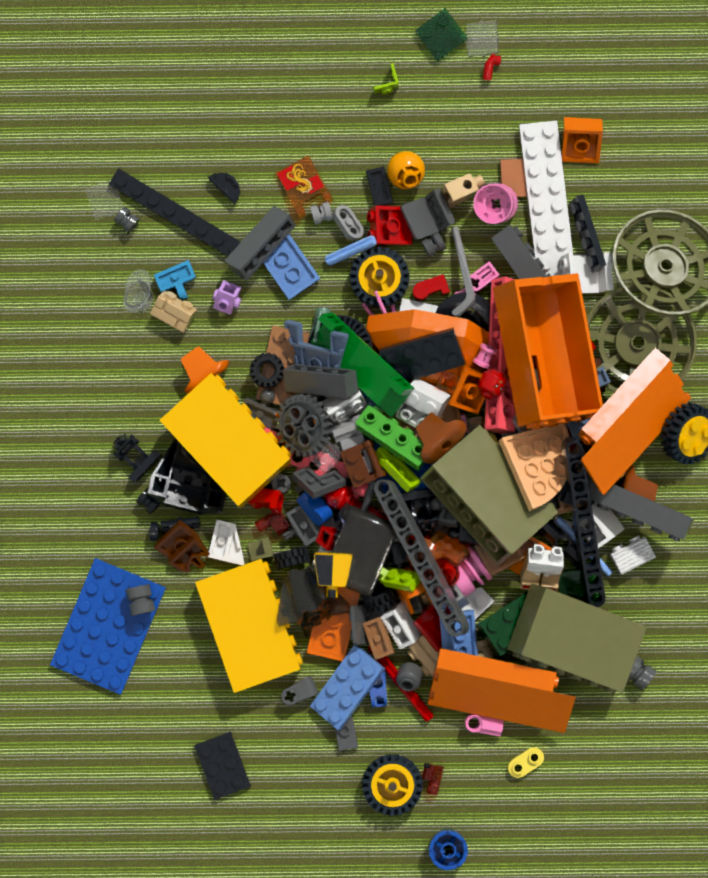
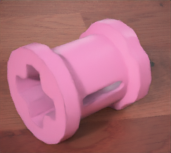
(489, 351)

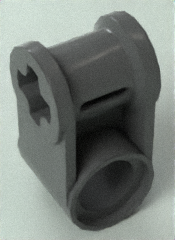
(303, 690)

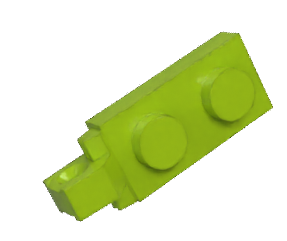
(397, 469)
(399, 579)

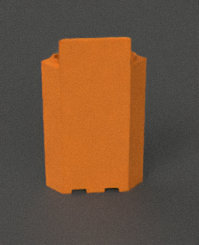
(631, 420)
(499, 691)

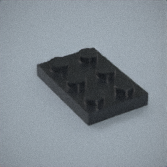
(222, 765)

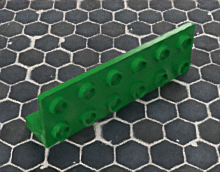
(373, 373)

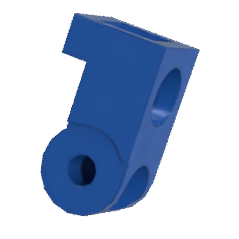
(315, 508)
(378, 692)

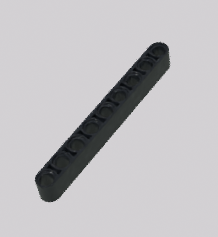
(587, 530)

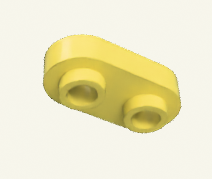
(525, 761)

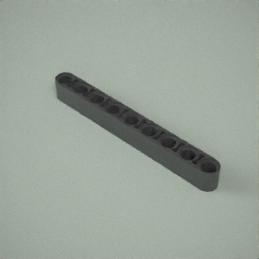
(429, 562)

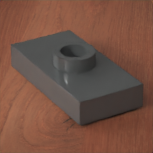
(347, 736)

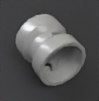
(321, 213)

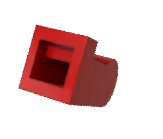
(430, 286)
(269, 499)
(326, 543)

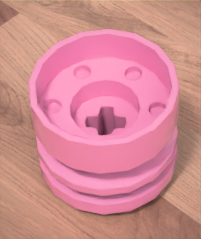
(485, 205)
(471, 570)

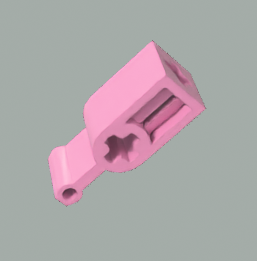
(479, 274)

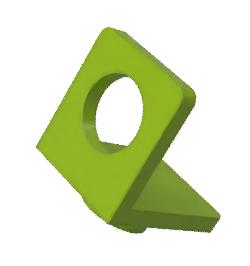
(388, 88)

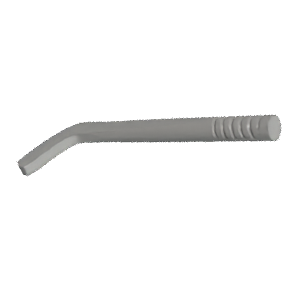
(470, 294)

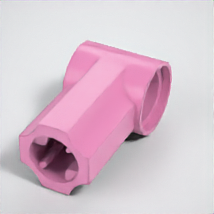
(485, 725)

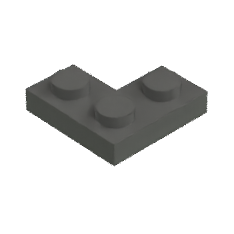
(318, 485)

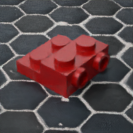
(388, 226)
(429, 626)

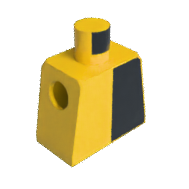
(332, 571)

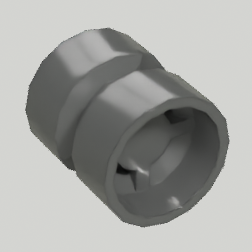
(140, 600)
(641, 673)

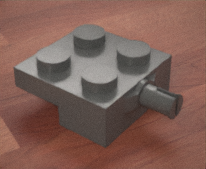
(304, 527)

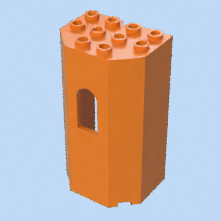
(551, 323)

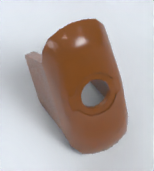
(439, 436)
(639, 485)

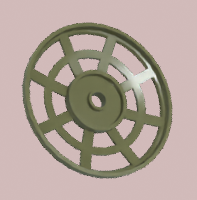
(663, 254)
(639, 329)

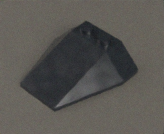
(185, 484)

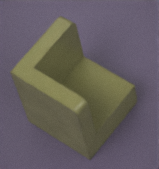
(260, 549)

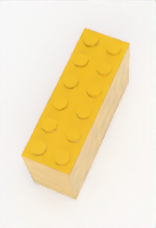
(226, 439)
(245, 627)

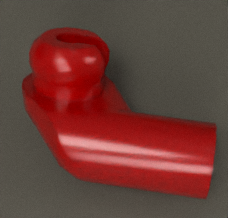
(488, 66)

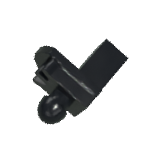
(463, 536)

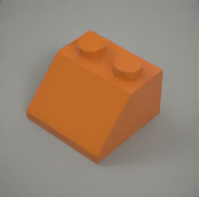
(581, 140)
(466, 393)

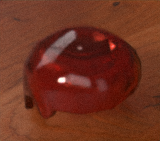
(449, 569)

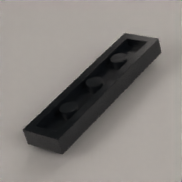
(587, 233)

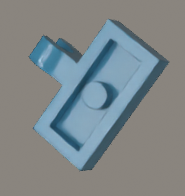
(175, 278)

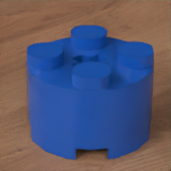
(458, 845)

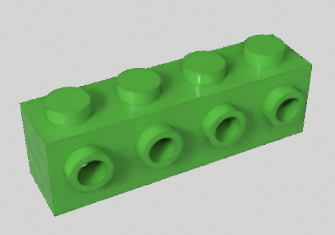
(391, 436)

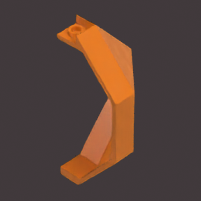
(410, 324)

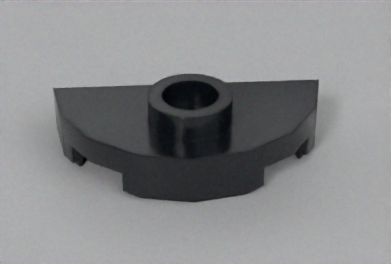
(227, 185)

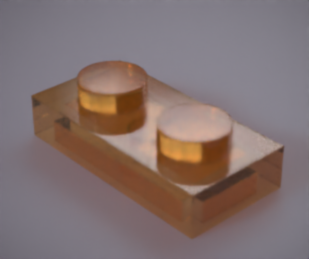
(450, 548)

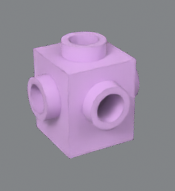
(227, 297)

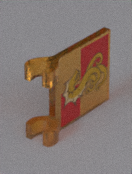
(302, 183)

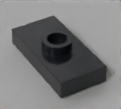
(379, 187)

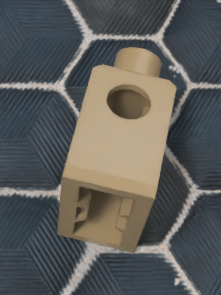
(461, 189)

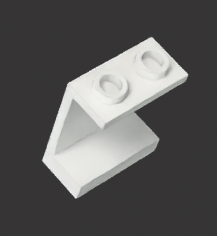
(590, 282)

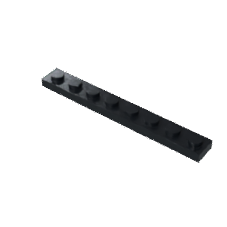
(173, 212)

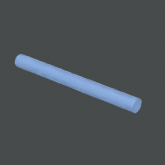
(570, 532)

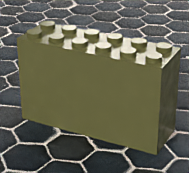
(484, 496)
(576, 639)

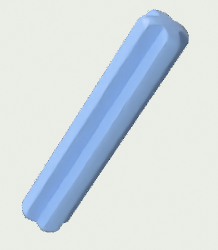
(350, 250)

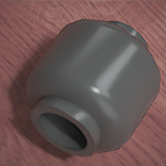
(409, 676)

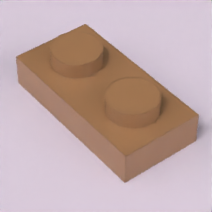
(378, 638)

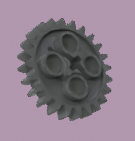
(303, 425)

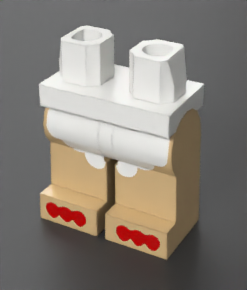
(542, 565)

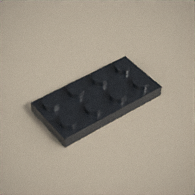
(425, 354)

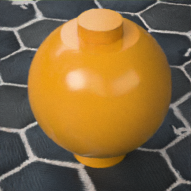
(406, 170)

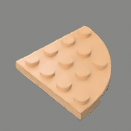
(537, 462)

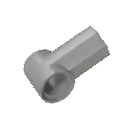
(345, 430)

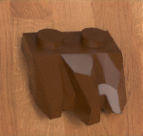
(182, 547)

